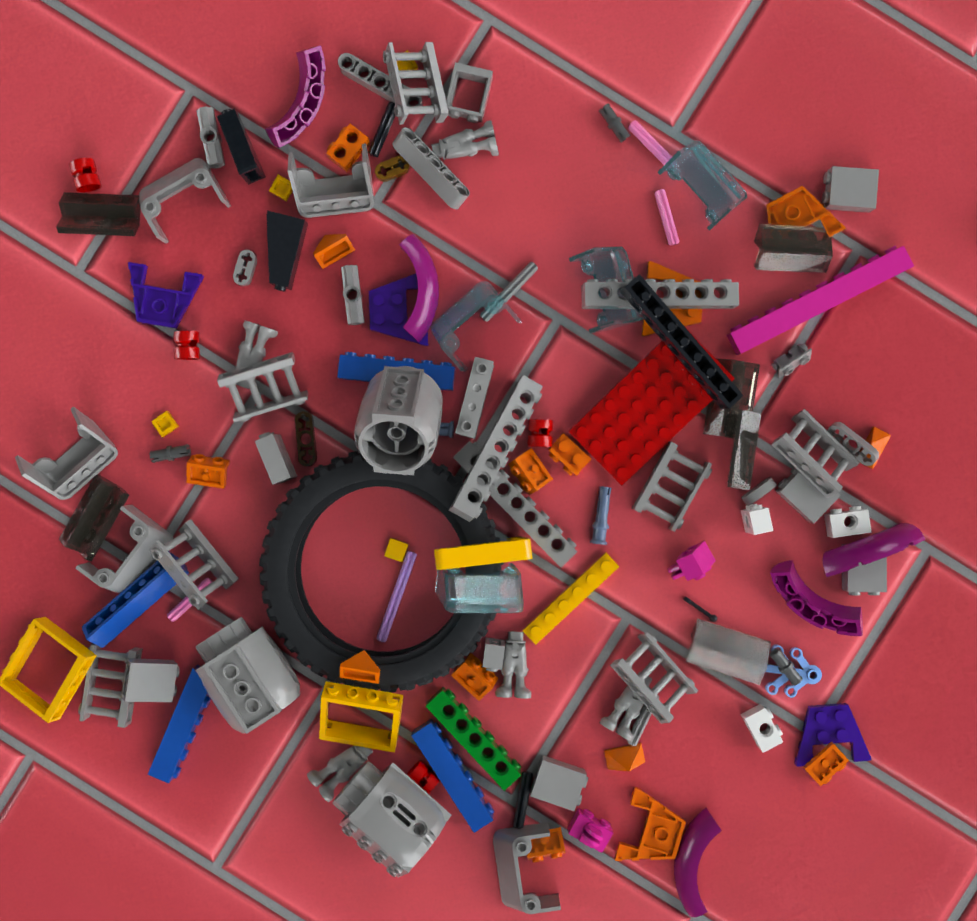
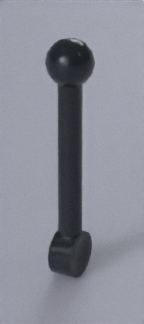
(713, 618)

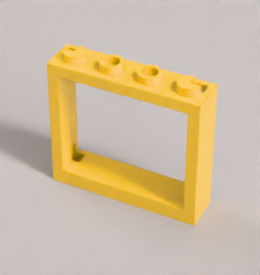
(8, 680)
(357, 734)

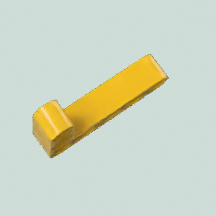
(481, 554)

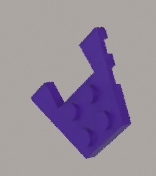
(161, 305)
(389, 309)
(830, 724)

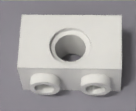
(756, 519)
(859, 522)
(770, 736)

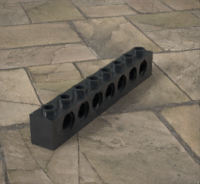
(681, 343)

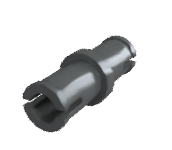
(614, 123)
(170, 453)
(786, 666)

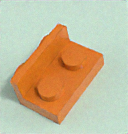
(569, 455)
(207, 471)
(530, 471)
(475, 677)
(826, 764)
(547, 846)

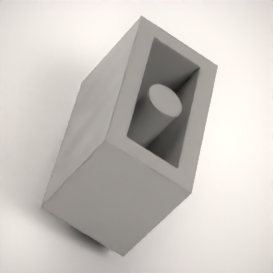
(493, 654)

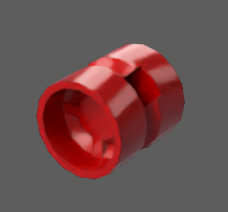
(84, 173)
(186, 345)
(536, 439)
(421, 771)

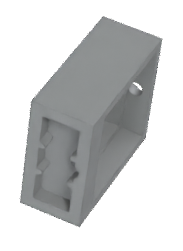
(474, 74)

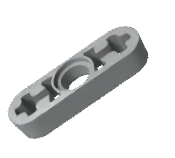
(861, 443)

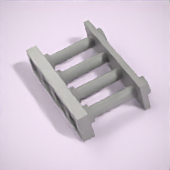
(430, 74)
(266, 368)
(475, 397)
(805, 464)
(652, 486)
(206, 552)
(637, 682)
(125, 712)

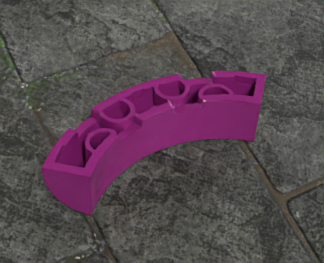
(307, 100)
(428, 288)
(871, 548)
(812, 607)
(691, 847)

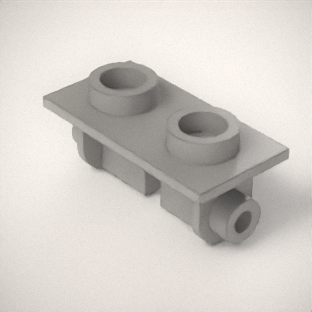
(799, 355)

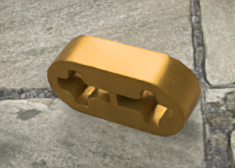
(390, 164)

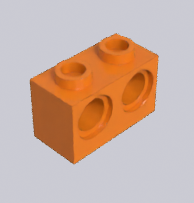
(352, 150)

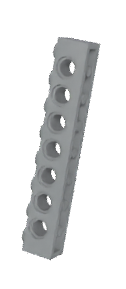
(728, 294)
(531, 392)
(560, 555)

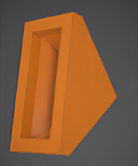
(332, 248)
(877, 439)
(360, 668)
(624, 757)

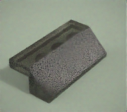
(99, 214)
(793, 248)
(723, 422)
(743, 449)
(94, 517)
(728, 651)

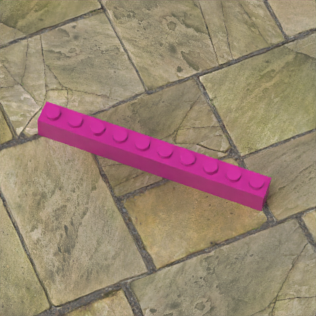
(816, 302)

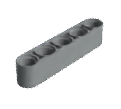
(370, 81)
(430, 168)

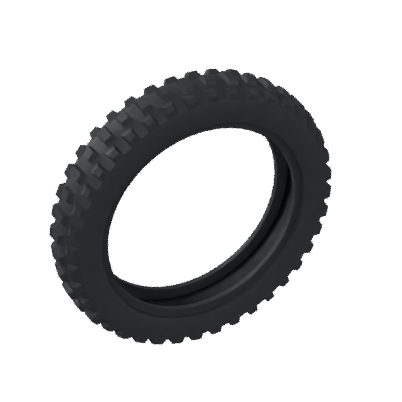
(288, 601)

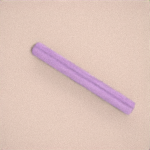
(396, 596)

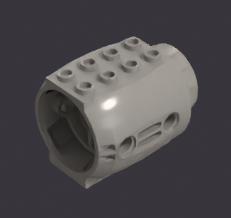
(399, 420)
(246, 675)
(390, 816)

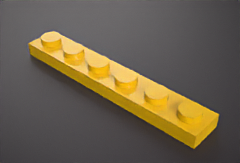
(570, 598)

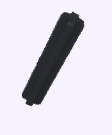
(382, 130)
(522, 799)

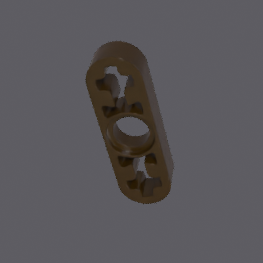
(298, 425)

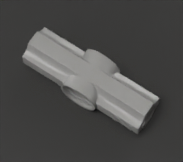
(208, 126)
(351, 282)

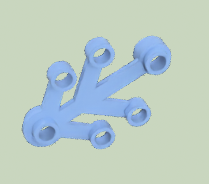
(804, 672)

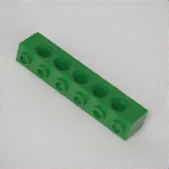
(503, 777)

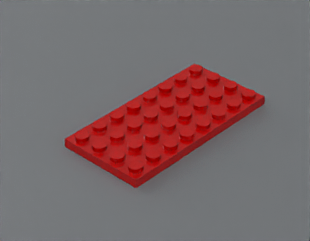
(642, 413)

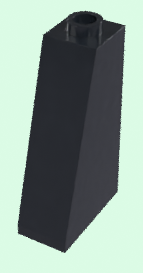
(240, 146)
(285, 245)

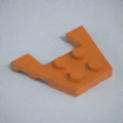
(802, 209)
(685, 316)
(660, 832)

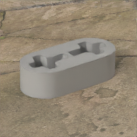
(249, 269)
(759, 491)

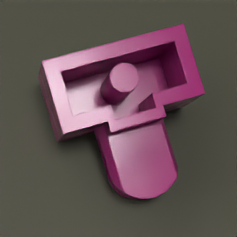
(693, 562)
(590, 830)

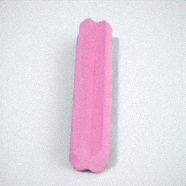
(649, 142)
(666, 217)
(184, 605)

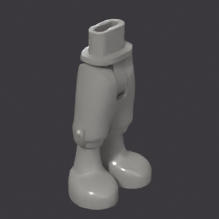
(461, 143)
(247, 353)
(514, 662)
(626, 702)
(344, 764)

